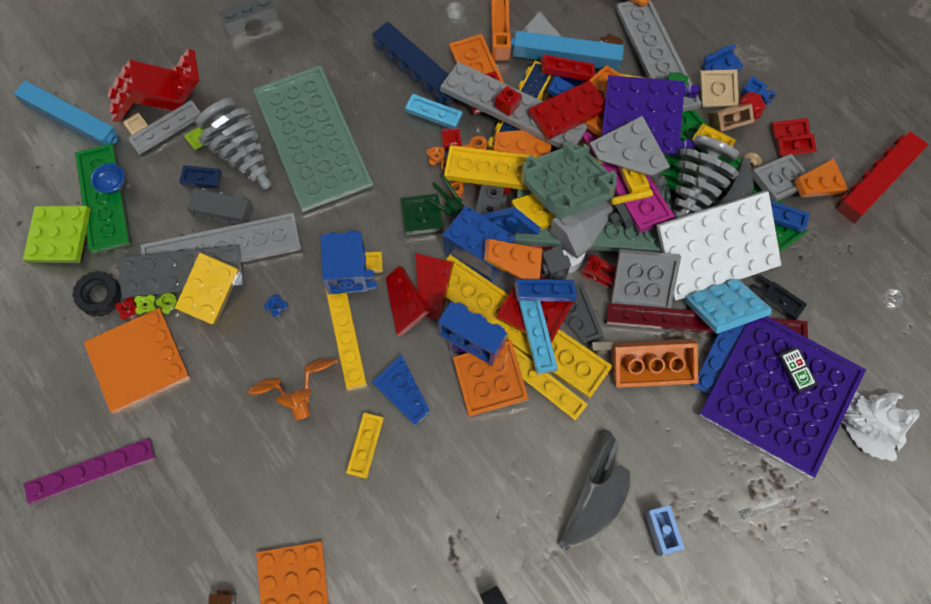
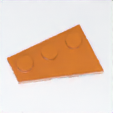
(516, 259)

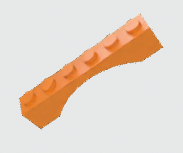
(500, 30)

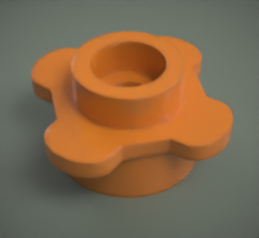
(431, 152)

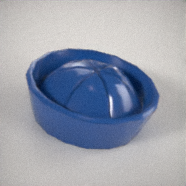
(108, 178)

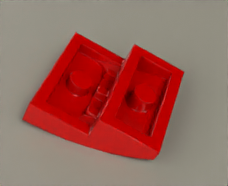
(793, 137)

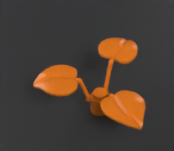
(298, 399)

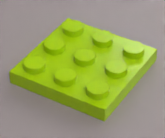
(57, 234)

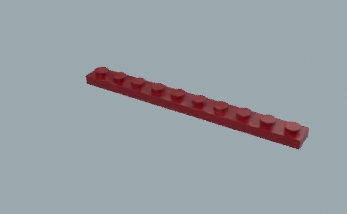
(674, 319)

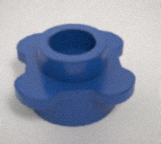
(275, 299)

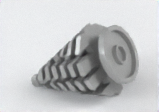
(234, 138)
(703, 173)

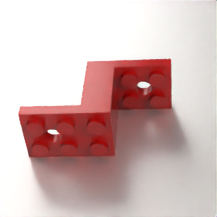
(153, 85)

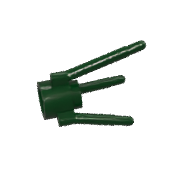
(453, 204)

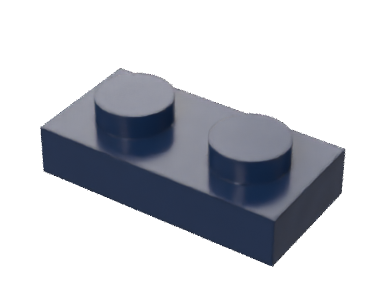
(200, 177)

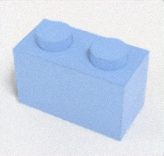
(664, 530)

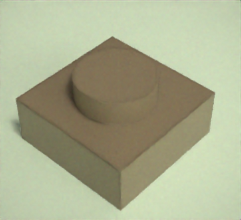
(600, 347)

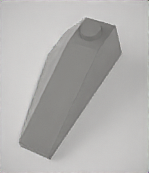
(581, 230)

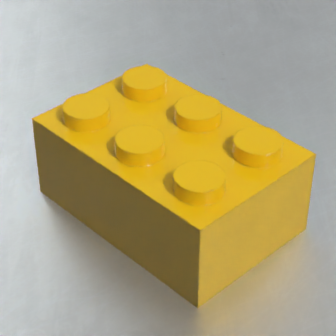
(208, 288)

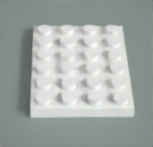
(722, 243)

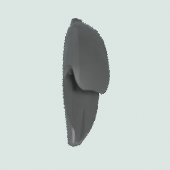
(739, 186)
(600, 497)

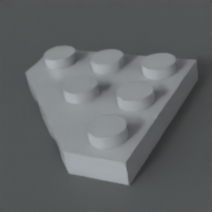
(631, 149)

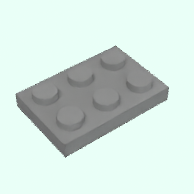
(779, 177)

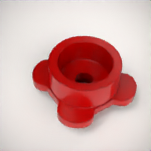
(130, 312)

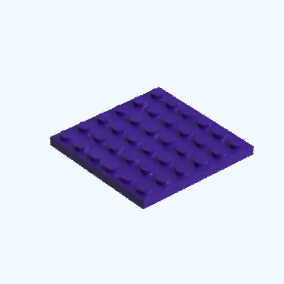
(761, 405)

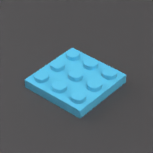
(727, 305)

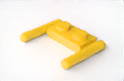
(636, 185)

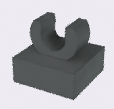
(621, 216)

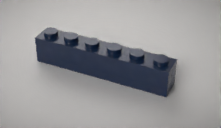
(412, 61)

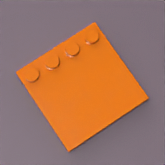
(136, 360)

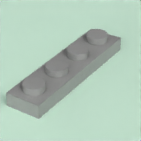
(164, 127)

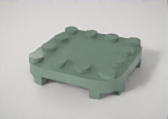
(568, 180)

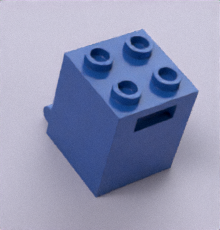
(345, 263)

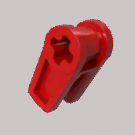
(596, 272)

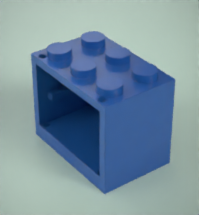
(467, 239)

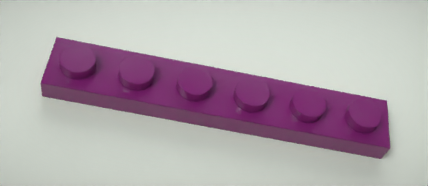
(89, 471)

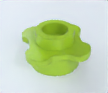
(167, 297)
(140, 300)

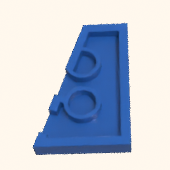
(401, 390)

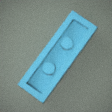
(433, 111)

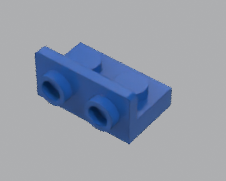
(722, 60)

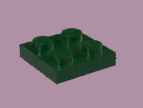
(421, 215)

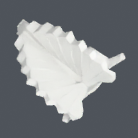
(878, 424)

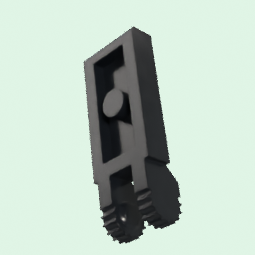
(778, 297)

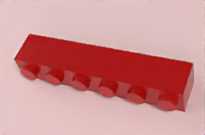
(882, 176)

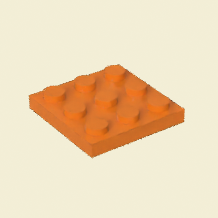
(490, 386)
(293, 575)

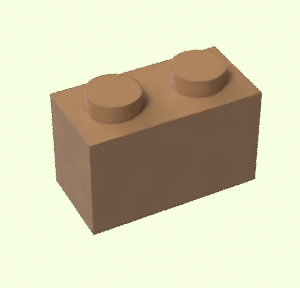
(731, 117)

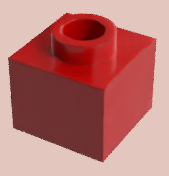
(508, 100)

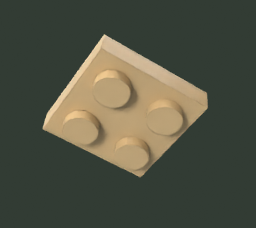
(718, 88)

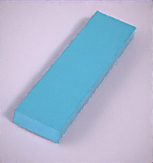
(538, 336)

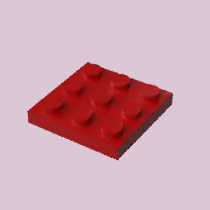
(553, 311)

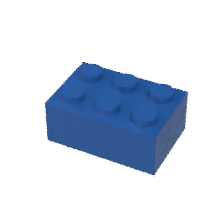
(472, 332)

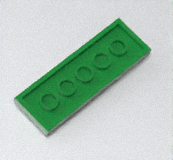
(107, 218)

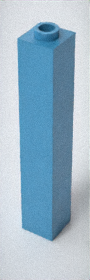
(535, 45)
(66, 114)

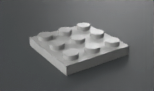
(645, 278)

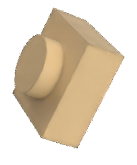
(135, 124)

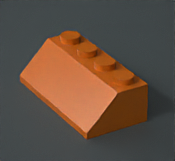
(655, 363)

